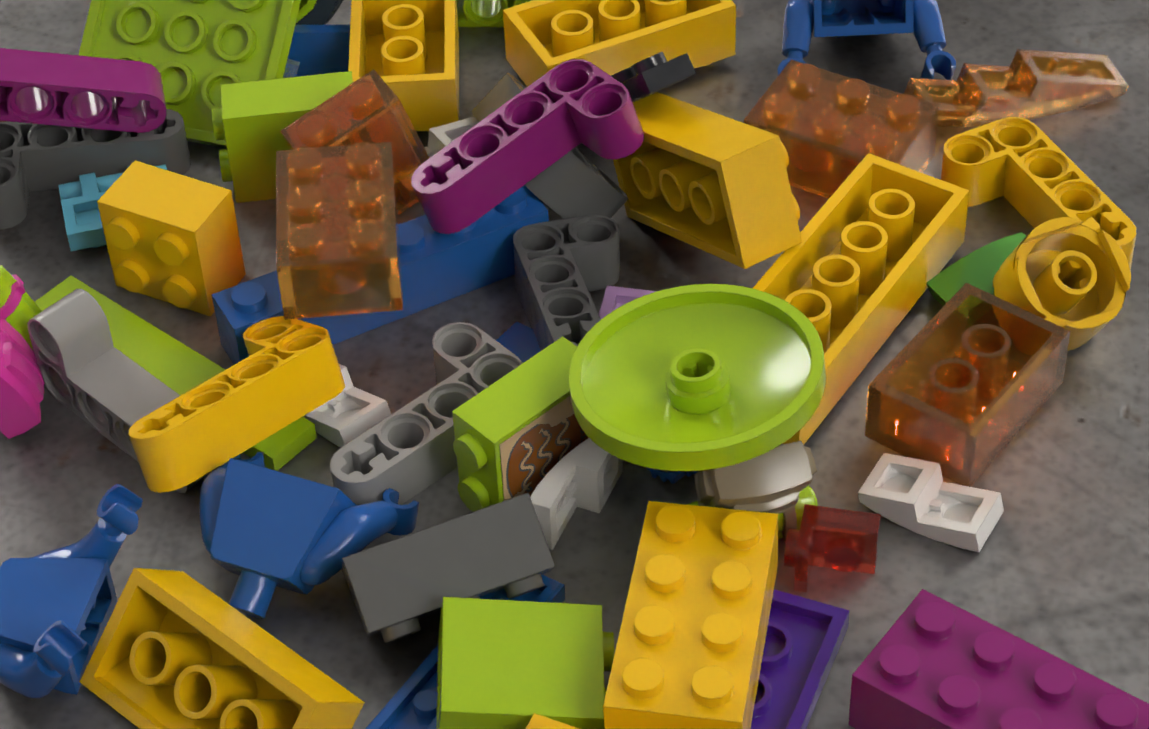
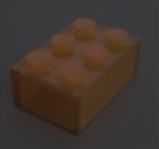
(837, 120)
(337, 230)
(966, 384)

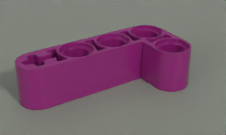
(80, 91)
(524, 138)

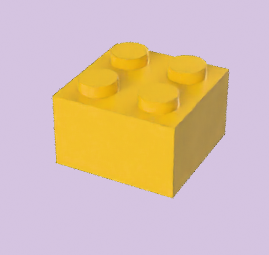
(171, 237)

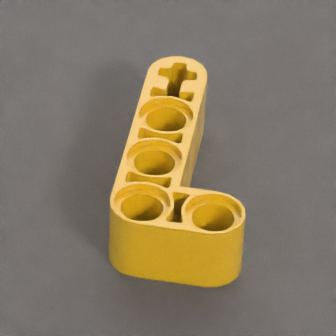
(1033, 175)
(283, 379)

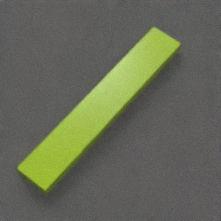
(179, 367)

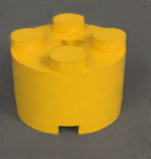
(1066, 277)

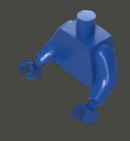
(867, 17)
(287, 529)
(61, 603)

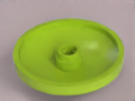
(697, 377)

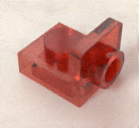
(832, 540)

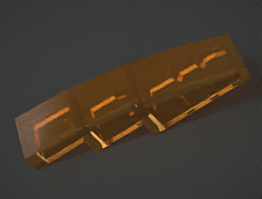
(1029, 88)

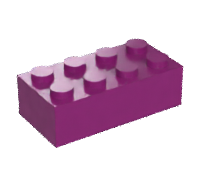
(964, 673)

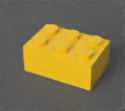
(414, 53)

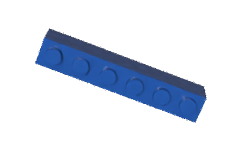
(432, 269)

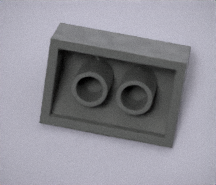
(455, 559)

